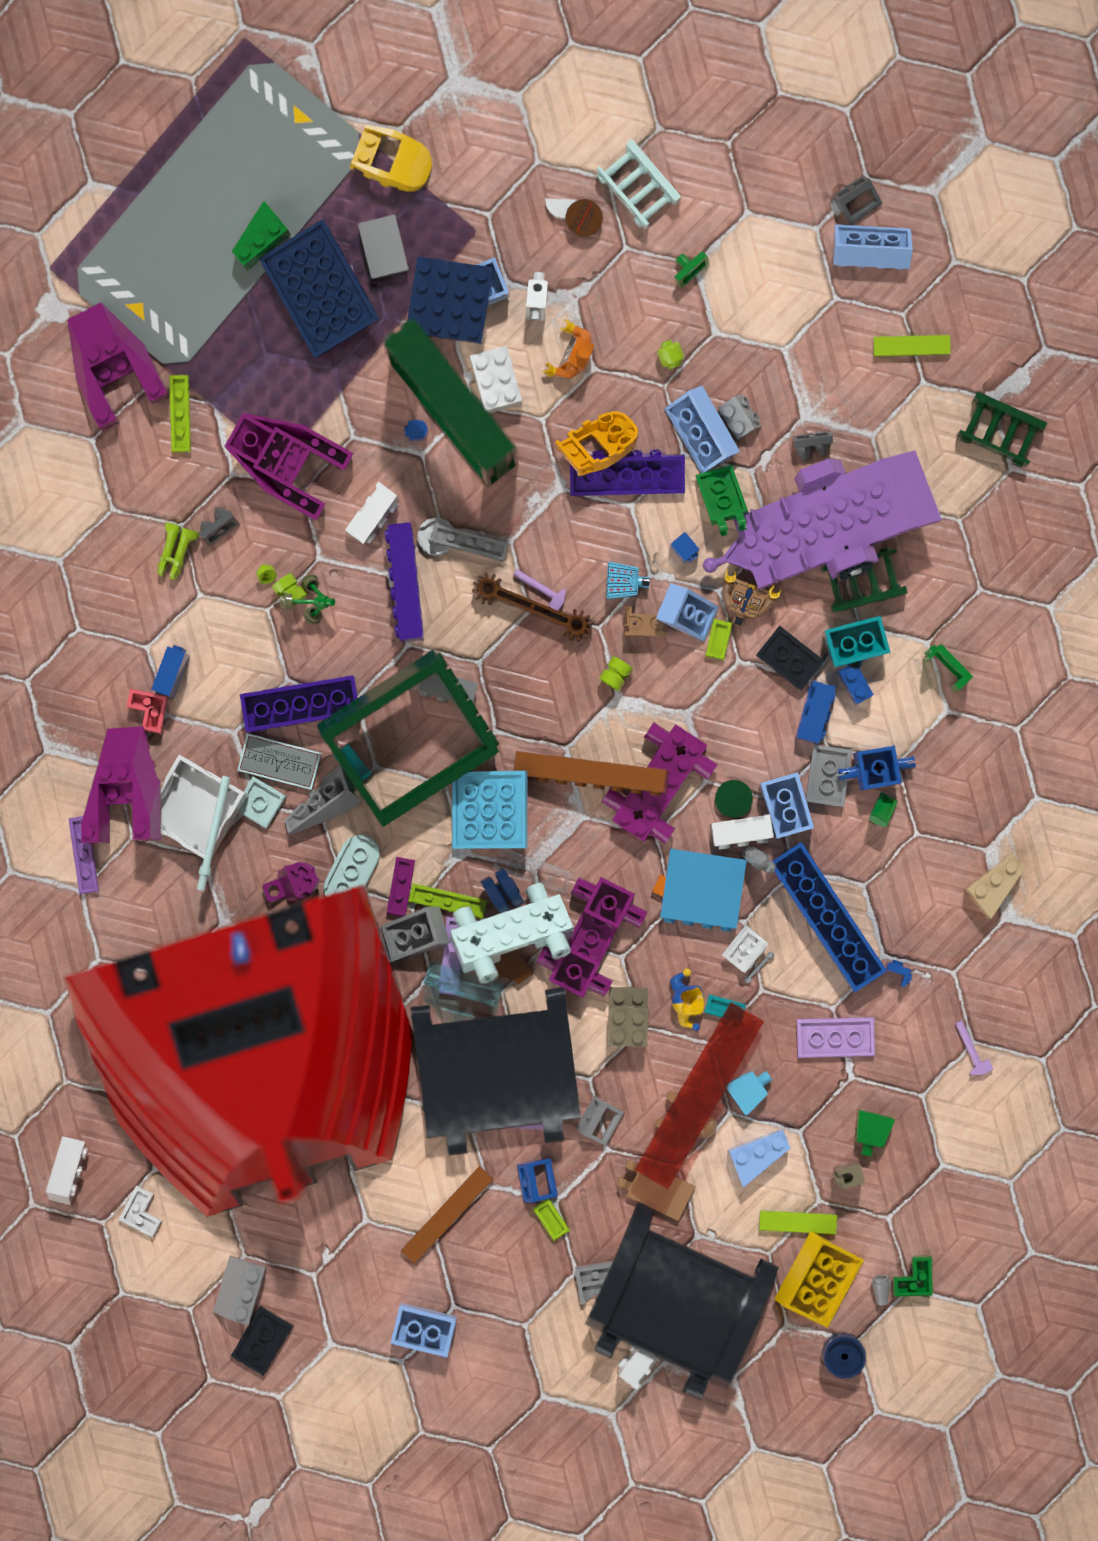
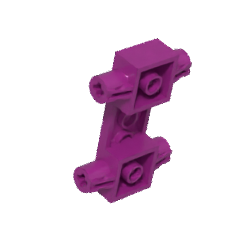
(679, 769)
(592, 936)

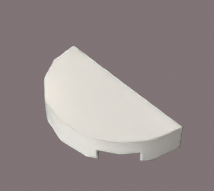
(558, 206)

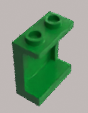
(951, 663)

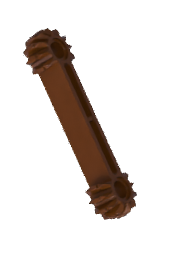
(532, 607)

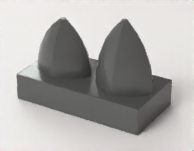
(804, 443)
(223, 524)

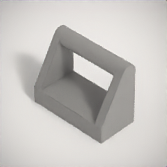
(592, 1117)

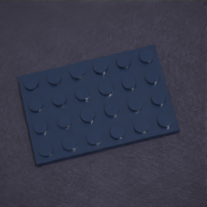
(319, 288)

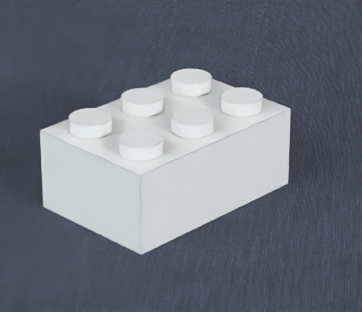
(496, 379)

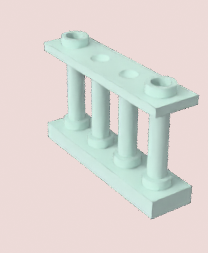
(657, 181)

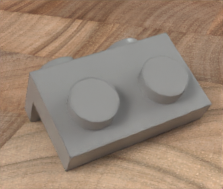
(739, 416)

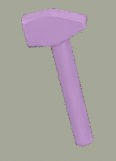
(557, 598)
(980, 1067)

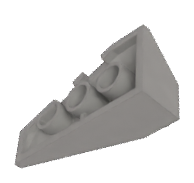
(333, 798)

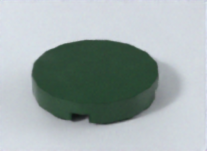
(733, 798)

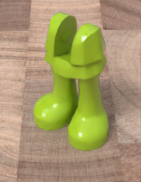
(172, 533)

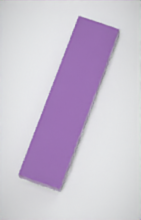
(84, 859)

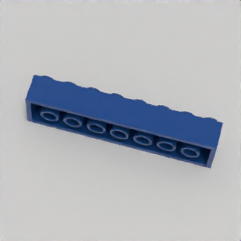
(827, 917)

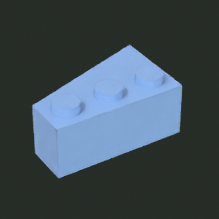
(758, 1154)

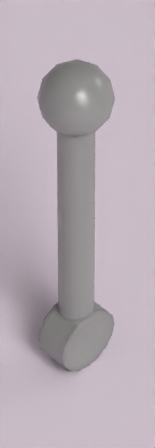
(770, 955)

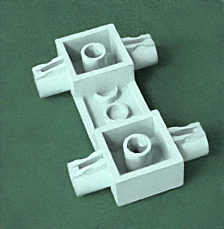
(510, 932)

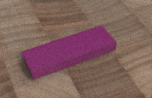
(400, 886)

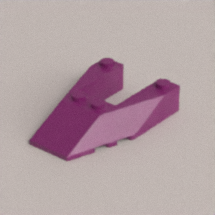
(105, 353)
(275, 453)
(123, 777)

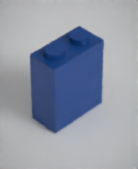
(170, 671)

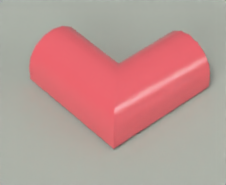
(154, 708)

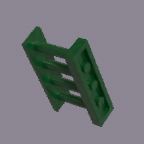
(1016, 417)
(876, 593)

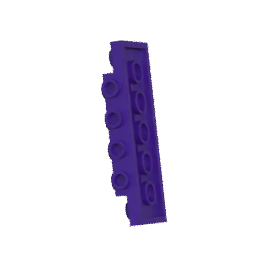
(633, 475)

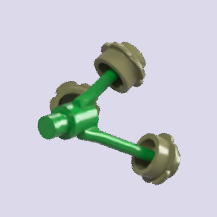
(312, 614)

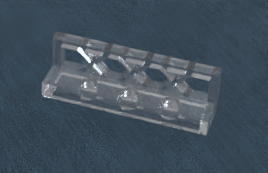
(535, 863)

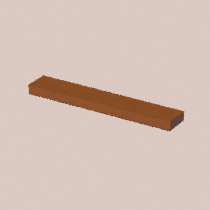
(447, 1214)

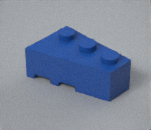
(816, 712)

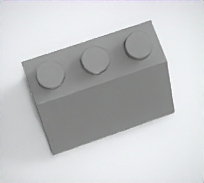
(239, 1290)

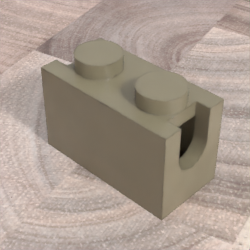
(848, 1175)

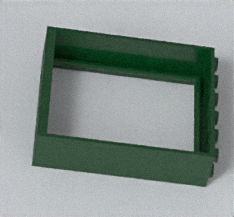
(384, 693)

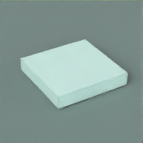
(261, 802)

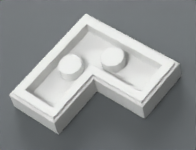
(135, 1214)

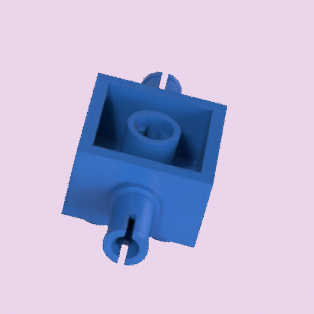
(870, 778)

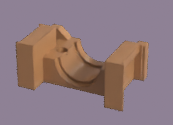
(645, 624)

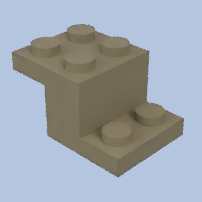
(628, 1016)

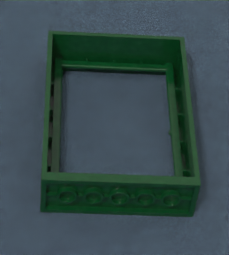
(450, 402)

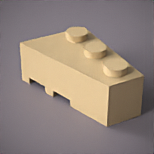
(995, 884)

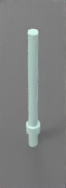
(205, 869)

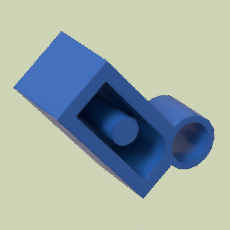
(855, 683)

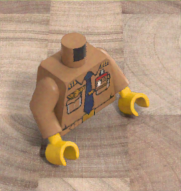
(746, 599)

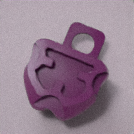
(293, 882)

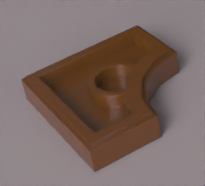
(513, 967)

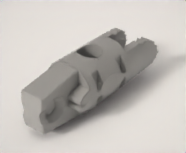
(758, 859)

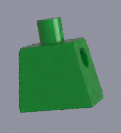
(872, 1130)

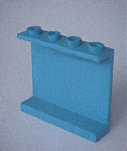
(703, 889)

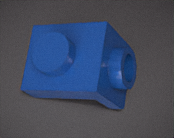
(897, 967)

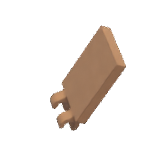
(669, 1202)

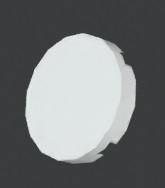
(424, 537)

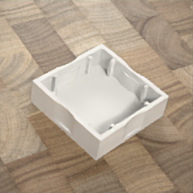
(190, 804)

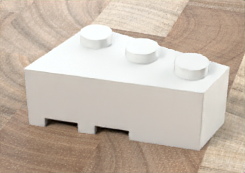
(373, 514)
(742, 831)
(66, 1170)
(636, 1366)

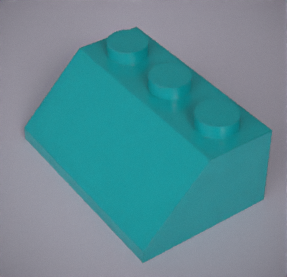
(856, 641)

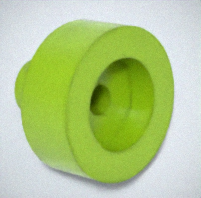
(266, 574)

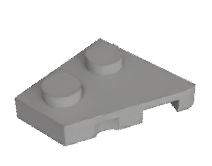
(590, 1279)

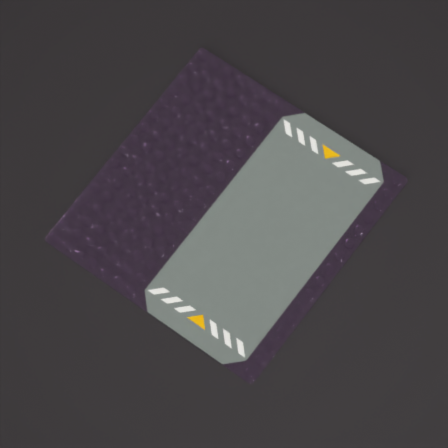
(169, 230)

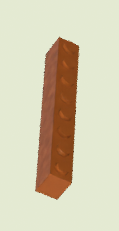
(593, 772)

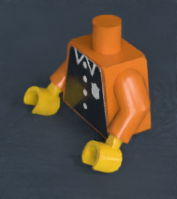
(575, 355)

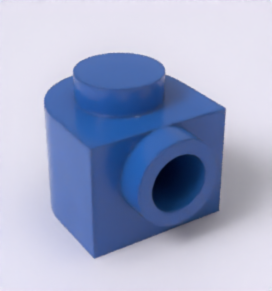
(416, 430)

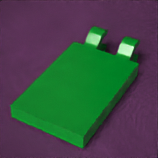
(722, 498)

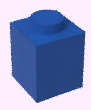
(685, 548)

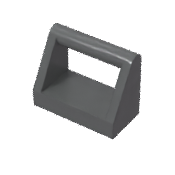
(851, 192)

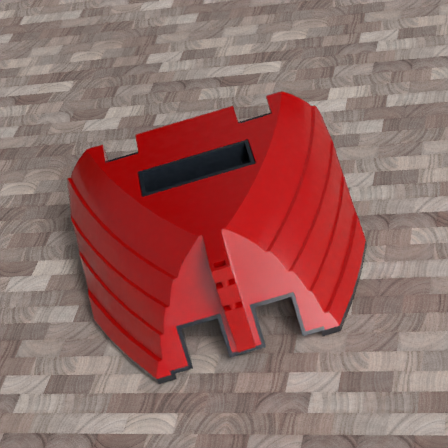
(264, 1097)

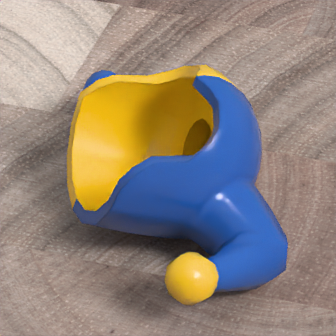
(687, 1000)

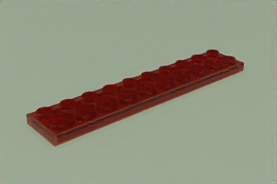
(699, 1096)

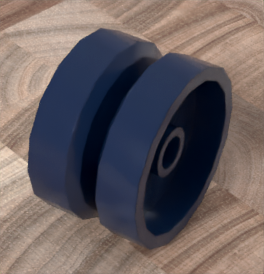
(503, 891)
(835, 1347)

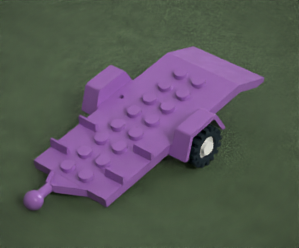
(833, 520)

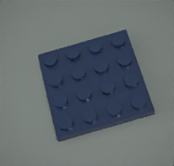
(450, 299)

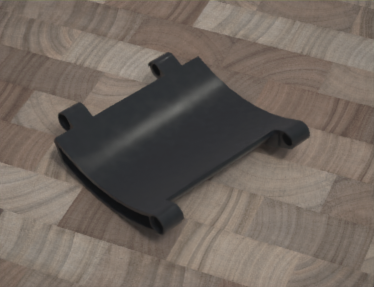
(497, 1072)
(679, 1305)

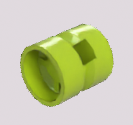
(289, 585)
(616, 673)

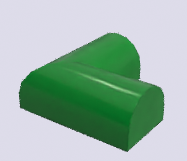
(919, 1283)

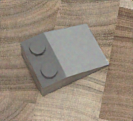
(415, 933)

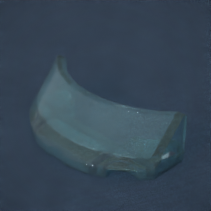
(462, 984)

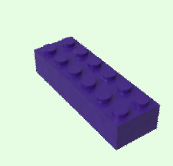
(405, 582)
(296, 703)

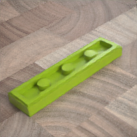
(911, 345)
(180, 413)
(446, 900)
(797, 1222)

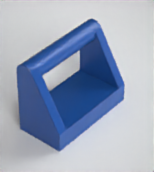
(529, 1184)

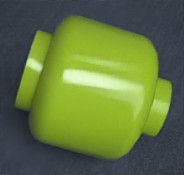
(670, 354)

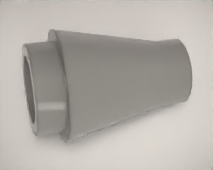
(881, 1288)

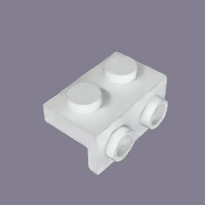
(745, 949)

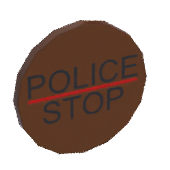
(584, 217)

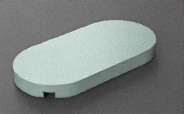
(353, 864)

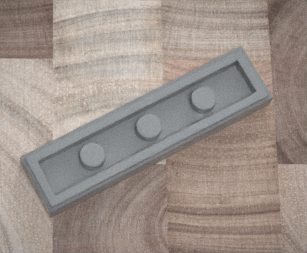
(469, 542)

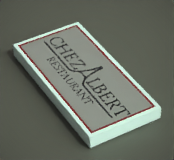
(279, 761)

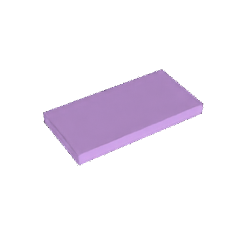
(835, 1037)

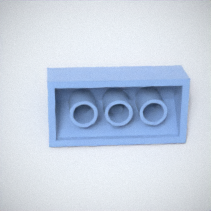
(872, 247)
(701, 429)

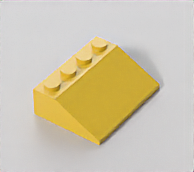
(818, 1279)

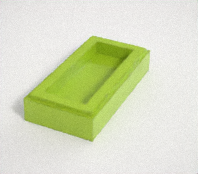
(718, 639)
(551, 1219)

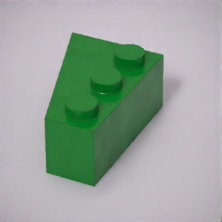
(260, 236)

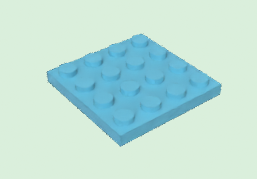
(490, 810)

